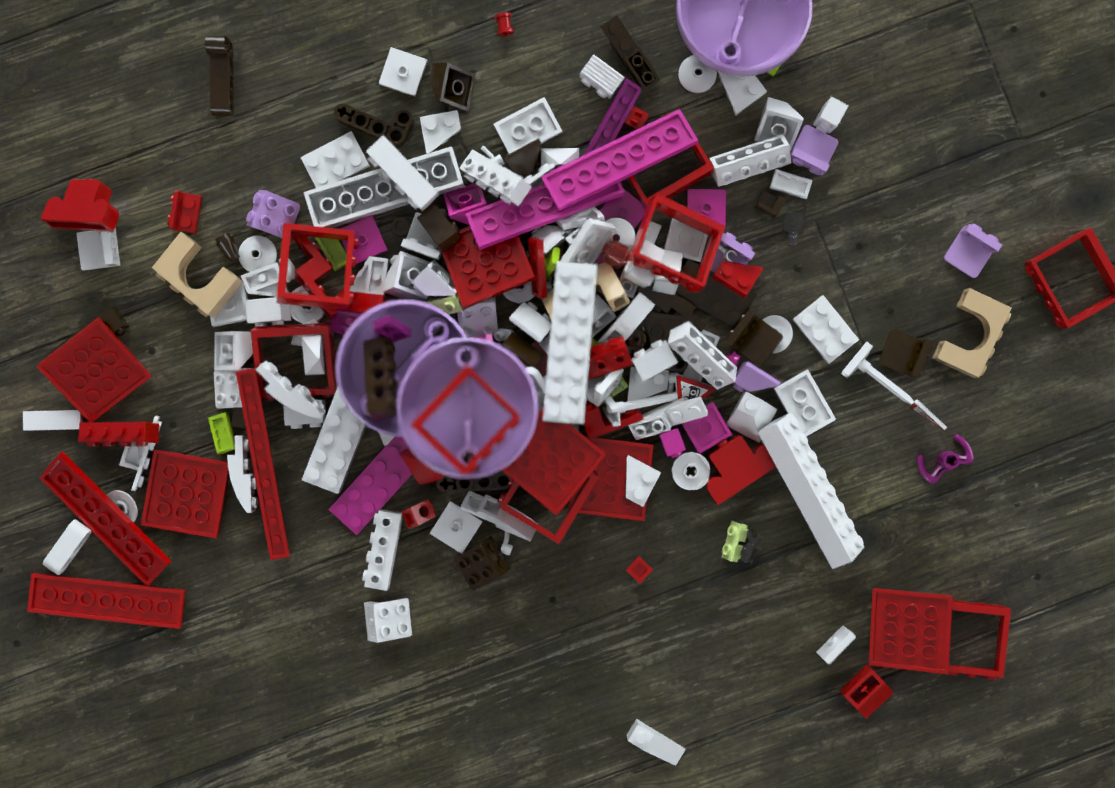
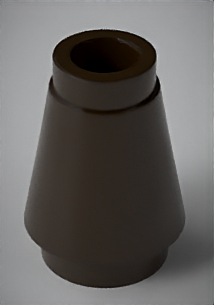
(228, 247)

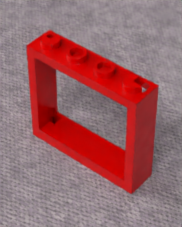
(682, 184)
(686, 217)
(1102, 264)
(315, 300)
(292, 330)
(471, 466)
(557, 537)
(1002, 639)

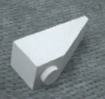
(654, 742)

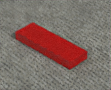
(537, 263)

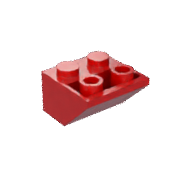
(866, 691)

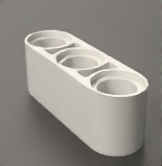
(67, 547)

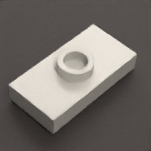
(790, 184)

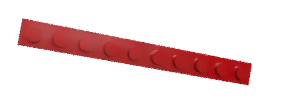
(262, 463)

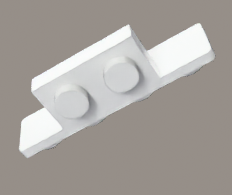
(136, 458)

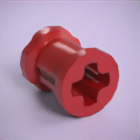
(504, 24)

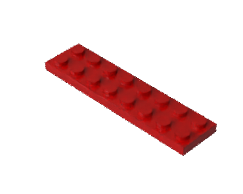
(105, 519)
(106, 600)

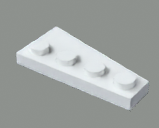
(742, 90)

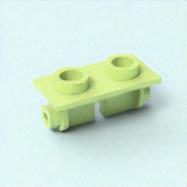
(449, 305)
(736, 533)

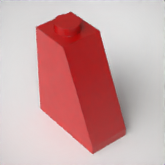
(364, 301)

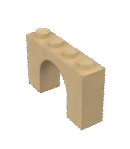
(173, 267)
(607, 284)
(993, 317)

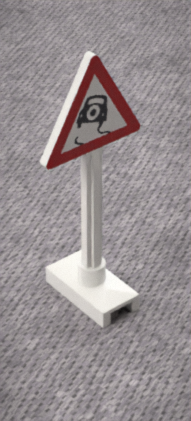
(860, 362)
(685, 388)

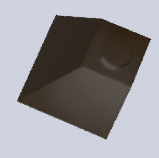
(452, 85)
(524, 159)

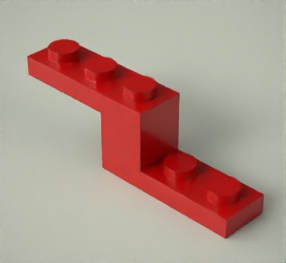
(313, 271)
(598, 426)

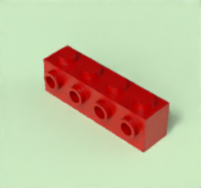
(608, 357)
(118, 432)

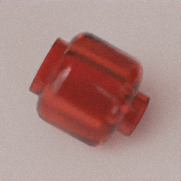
(615, 254)

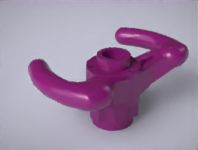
(946, 460)

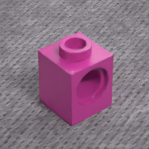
(672, 443)

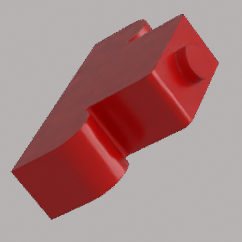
(82, 208)
(736, 467)

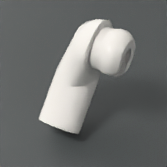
(290, 271)
(502, 334)

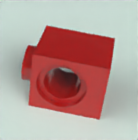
(412, 516)

